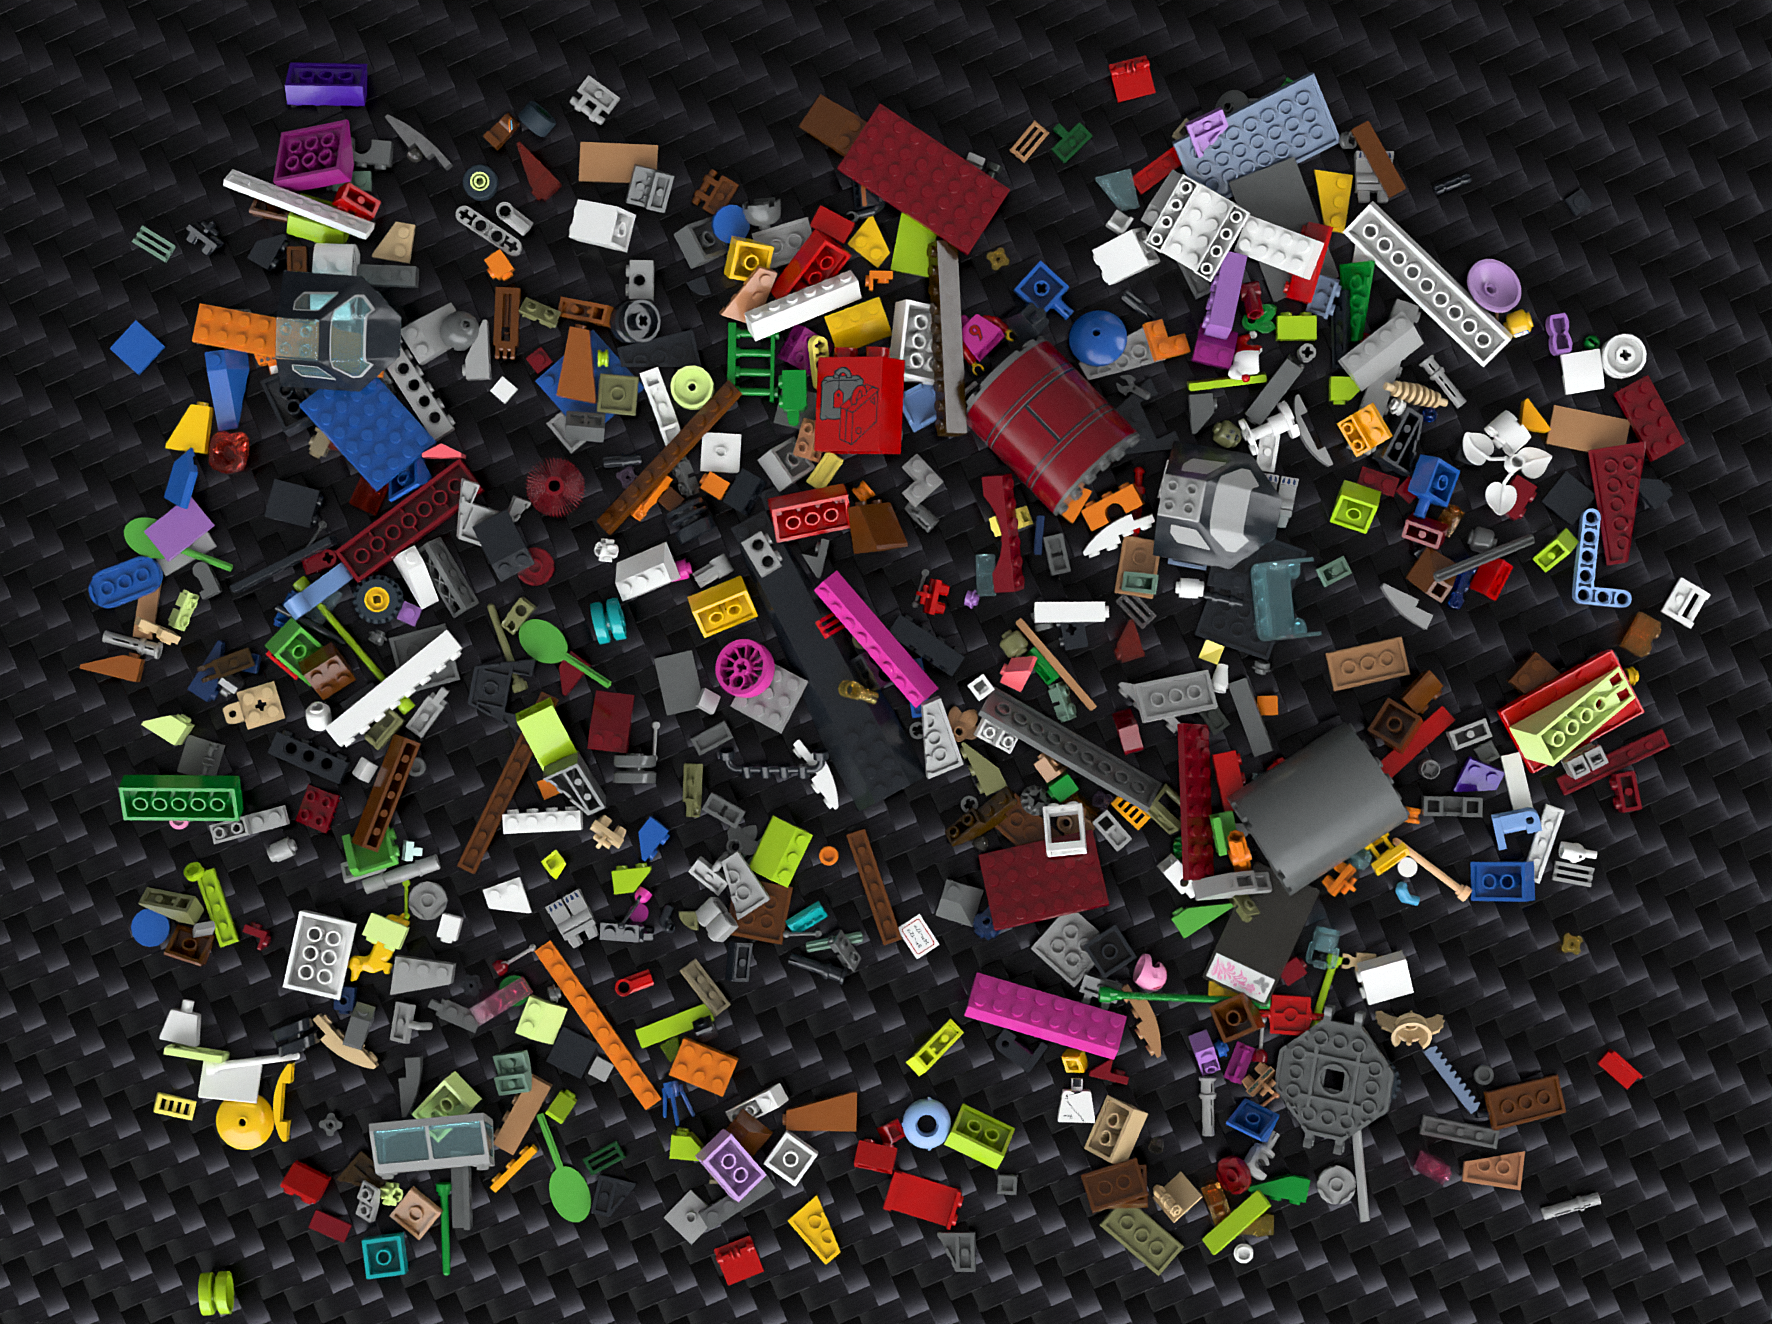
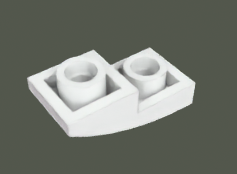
(995, 735)

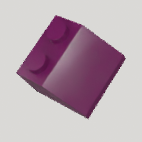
(1213, 350)

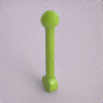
(406, 884)

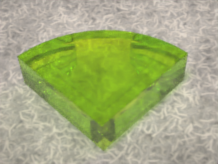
(671, 1048)

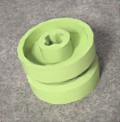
(684, 379)

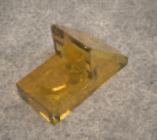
(1261, 1226)

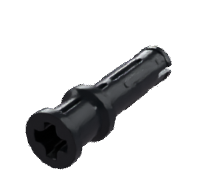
(827, 970)

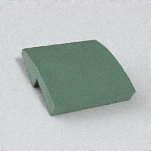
(513, 1072)

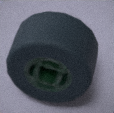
(537, 119)

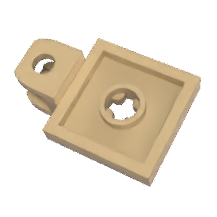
(246, 708)

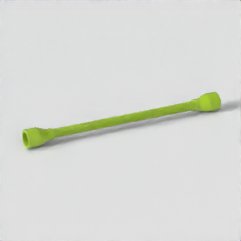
(301, 584)

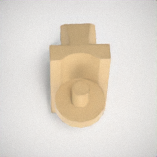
(601, 829)

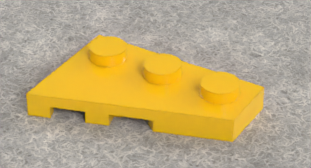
(1334, 198)
(815, 1230)

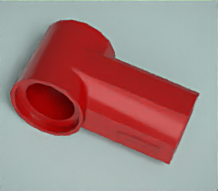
(636, 982)

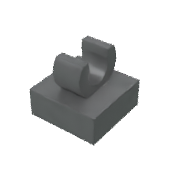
(230, 685)

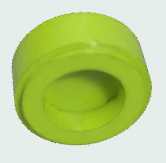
(193, 871)

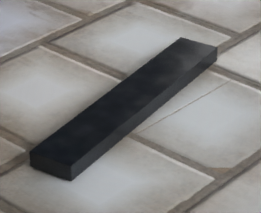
(284, 564)

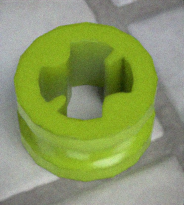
(603, 358)

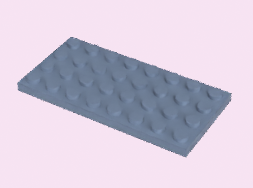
(1263, 133)

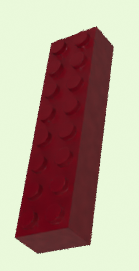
(406, 522)

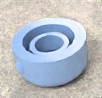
(926, 1107)

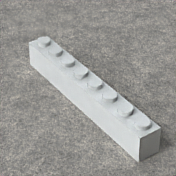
(394, 688)

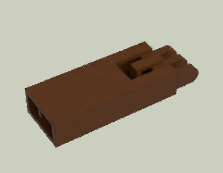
(506, 315)

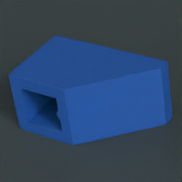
(651, 836)

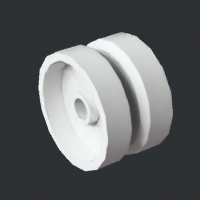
(1633, 352)

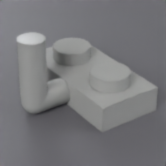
(710, 874)
(403, 1023)

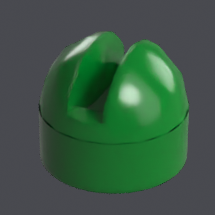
(1588, 345)

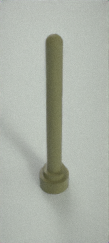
(518, 683)

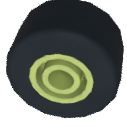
(480, 182)

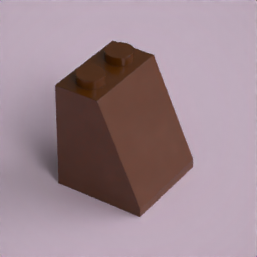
(875, 527)

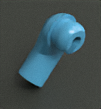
(1404, 895)

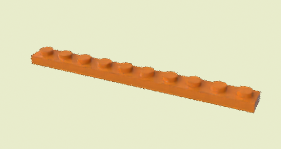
(598, 1025)

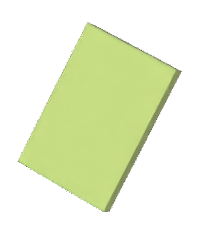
(196, 1053)

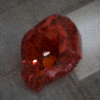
(228, 451)

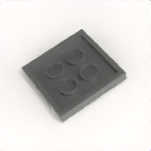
(409, 644)

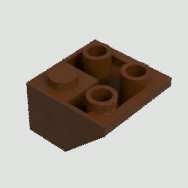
(1422, 574)

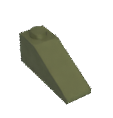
(173, 905)

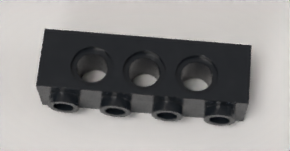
(280, 749)

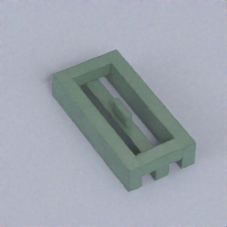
(140, 236)

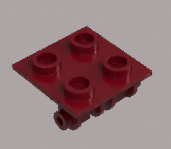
(317, 808)

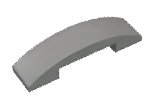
(1321, 454)

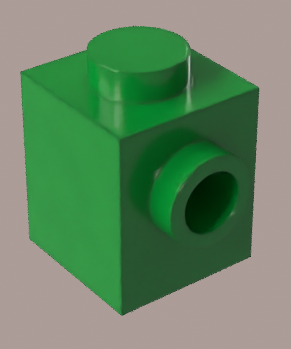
(1061, 787)

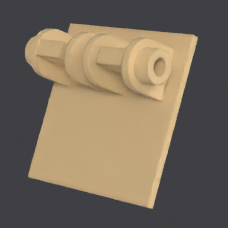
(1176, 1196)

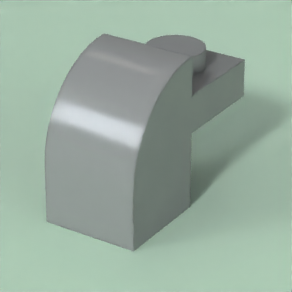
(1112, 830)

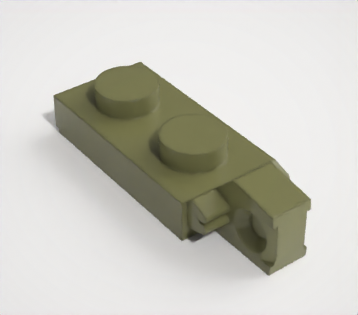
(692, 788)

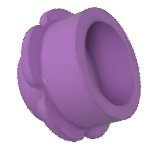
(971, 598)

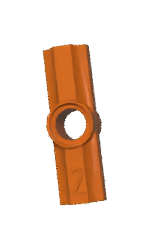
(1239, 851)

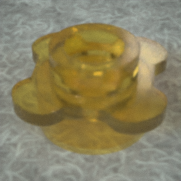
(999, 253)
(1575, 948)

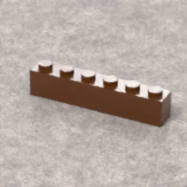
(385, 793)

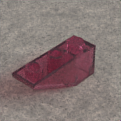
(1433, 1167)

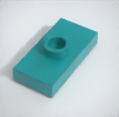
(806, 918)

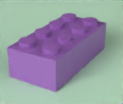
(1225, 296)

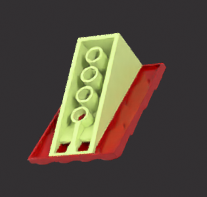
(1570, 711)

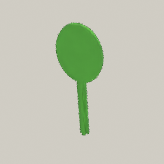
(140, 542)
(548, 645)
(566, 1186)

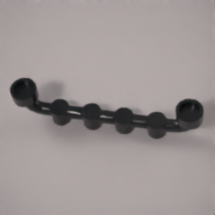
(766, 770)

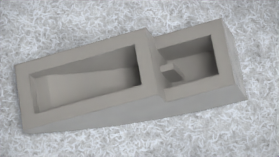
(1406, 606)

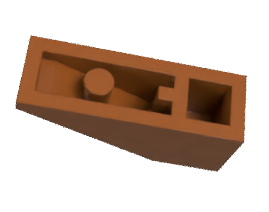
(585, 311)
(123, 666)

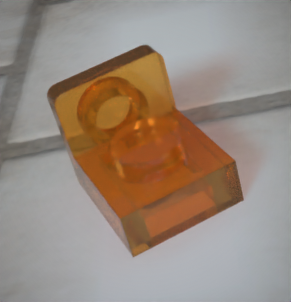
(1451, 515)

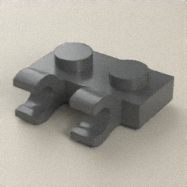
(1090, 987)

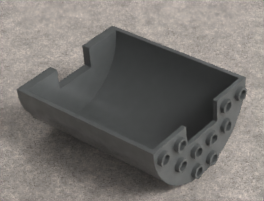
(1319, 807)

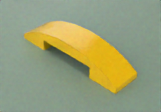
(282, 1125)

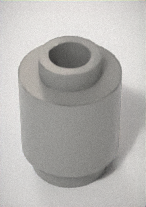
(282, 849)

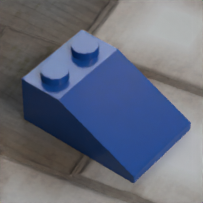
(1502, 881)

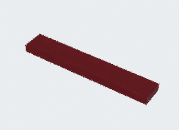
(1617, 760)

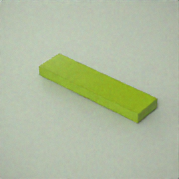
(1224, 382)
(217, 908)
(671, 1025)
(1236, 1222)

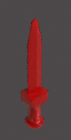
(1136, 513)

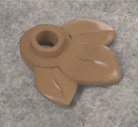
(964, 721)
(1074, 823)

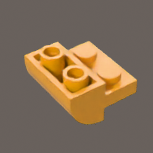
(1364, 429)

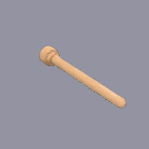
(1461, 890)

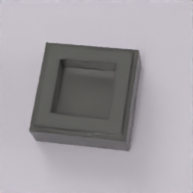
(1486, 752)
(1007, 1184)

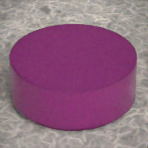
(640, 913)

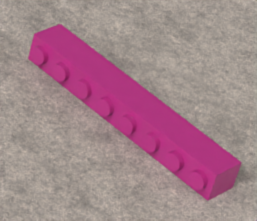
(876, 639)

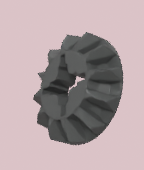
(1027, 801)

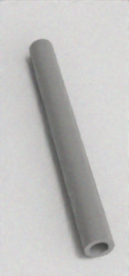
(1360, 1176)

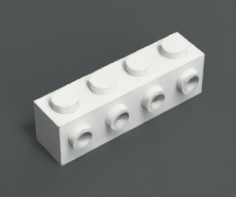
(542, 821)

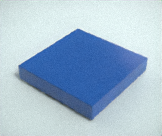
(137, 347)

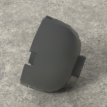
(763, 212)
(459, 330)

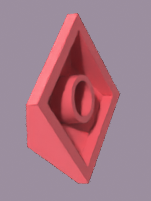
(443, 452)

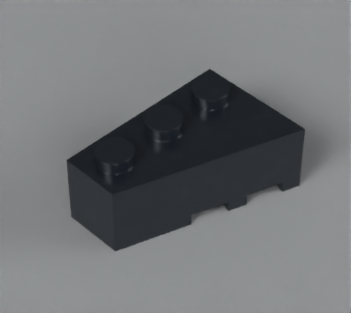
(1399, 450)

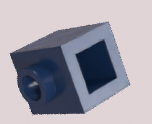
(347, 1001)

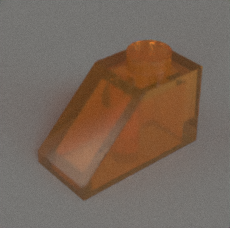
(1216, 1202)

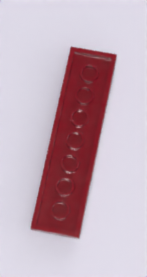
(1195, 801)

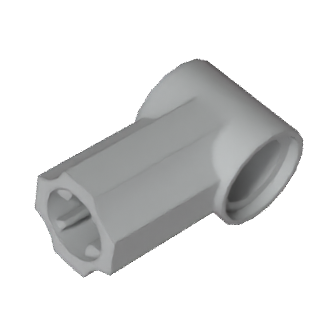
(514, 219)
(716, 569)

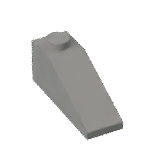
(1161, 198)
(478, 360)

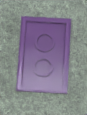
(179, 529)

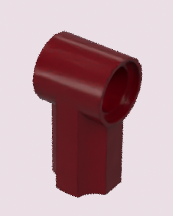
(1251, 296)

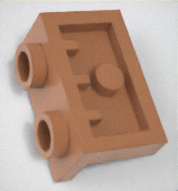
(805, 442)

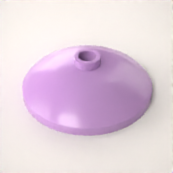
(1494, 285)

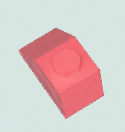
(1017, 672)

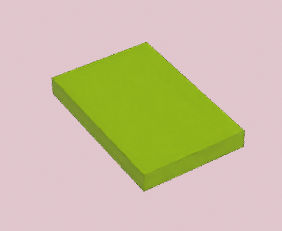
(911, 247)

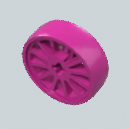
(730, 683)

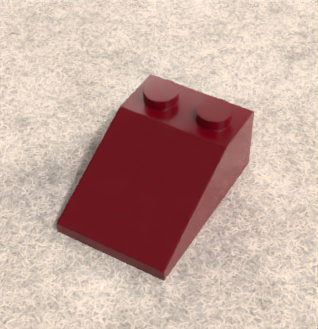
(611, 722)

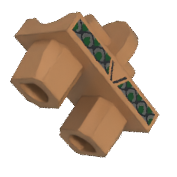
(1254, 1087)

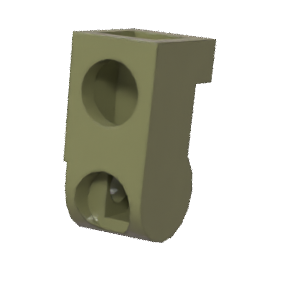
(518, 615)

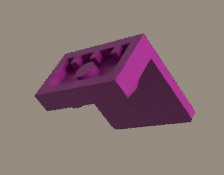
(796, 348)

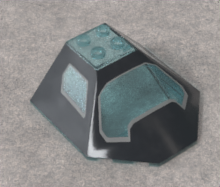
(333, 331)

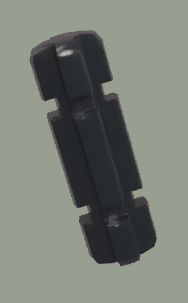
(1452, 183)

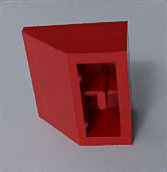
(305, 1182)

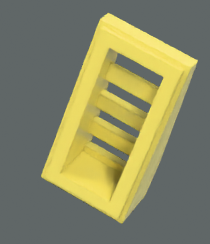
(176, 1099)

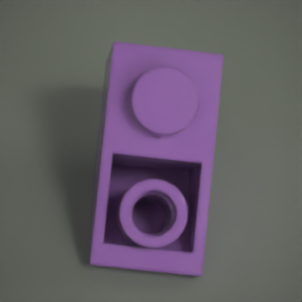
(1204, 1052)

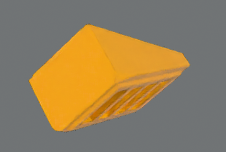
(1117, 800)

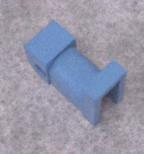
(1515, 821)

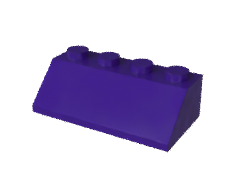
(326, 84)

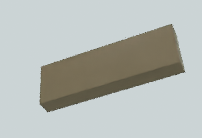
(705, 987)

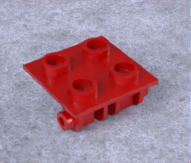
(1132, 78)
(738, 1260)

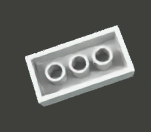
(1279, 247)

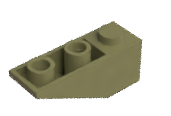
(987, 773)

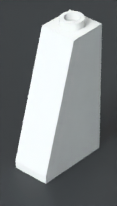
(1070, 612)

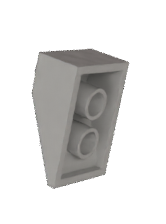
(424, 335)

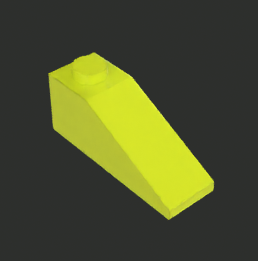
(934, 1047)

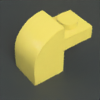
(1022, 515)

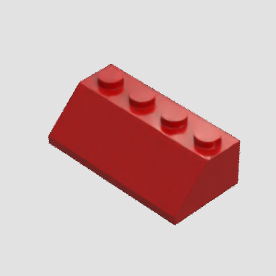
(813, 263)
(1301, 288)
(809, 512)

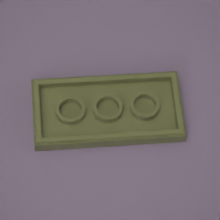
(1142, 1237)

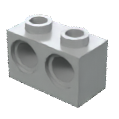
(758, 556)

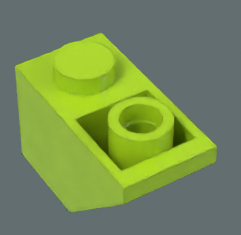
(629, 879)

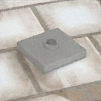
(685, 1216)

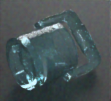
(1326, 941)

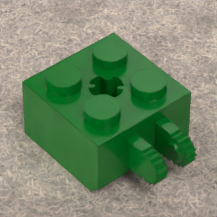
(794, 394)

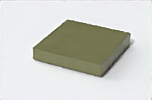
(617, 394)

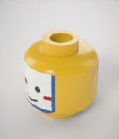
(1518, 323)

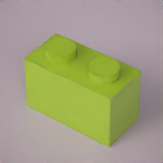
(1296, 327)

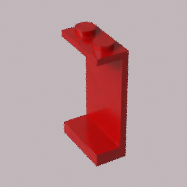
(923, 1199)

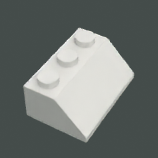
(645, 572)

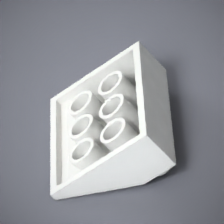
(913, 341)
(319, 954)

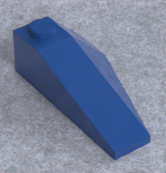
(227, 381)

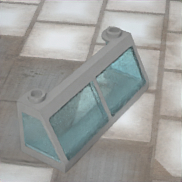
(432, 1144)

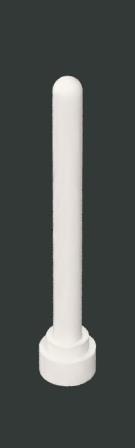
(212, 1067)

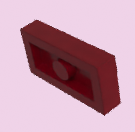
(1379, 481)

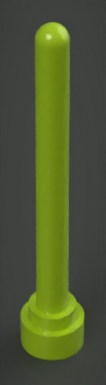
(1325, 987)

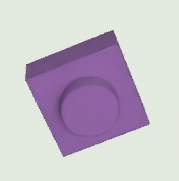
(409, 613)

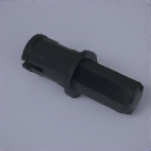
(1139, 305)
(622, 460)

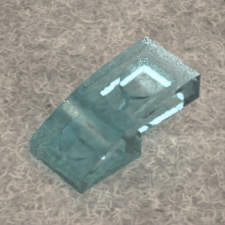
(984, 579)

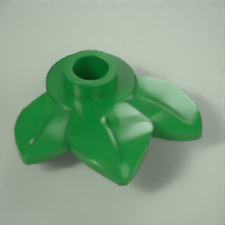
(1264, 323)

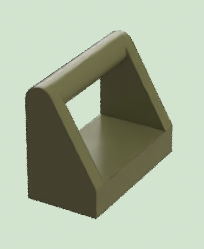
(1161, 814)

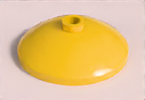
(258, 1125)

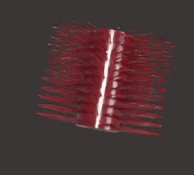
(567, 487)

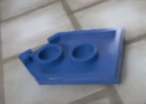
(182, 480)

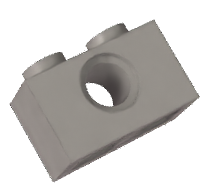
(640, 268)

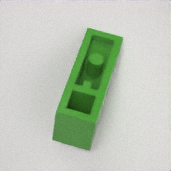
(1195, 917)

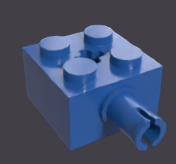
(1054, 290)
(1432, 483)

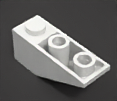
(761, 1103)

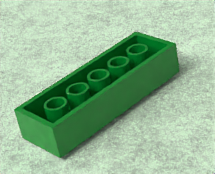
(181, 797)

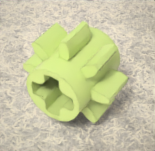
(391, 1193)

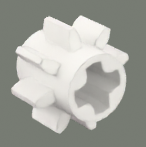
(606, 550)

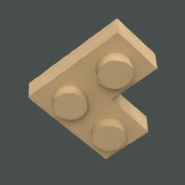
(164, 634)

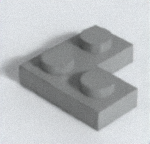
(925, 480)

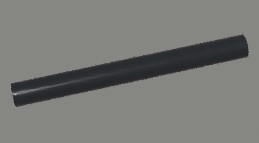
(312, 625)

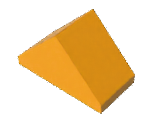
(1531, 418)

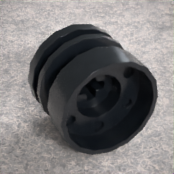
(690, 520)

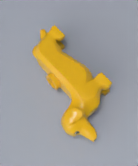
(378, 957)

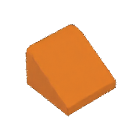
(1268, 705)

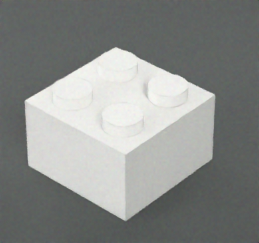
(791, 1157)

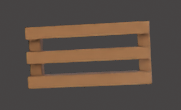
(1019, 154)

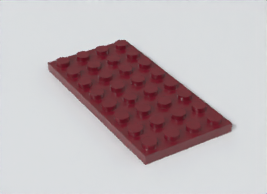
(923, 179)

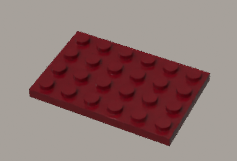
(1031, 887)

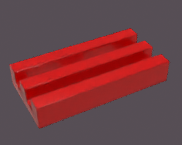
(823, 628)

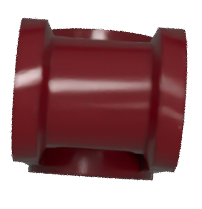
(319, 563)

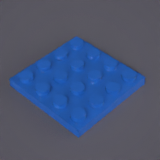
(550, 379)

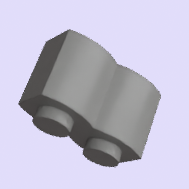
(716, 919)

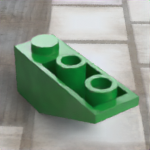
(1285, 1186)

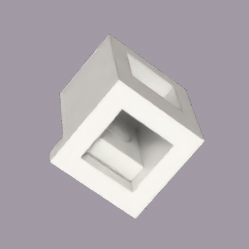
(981, 687)

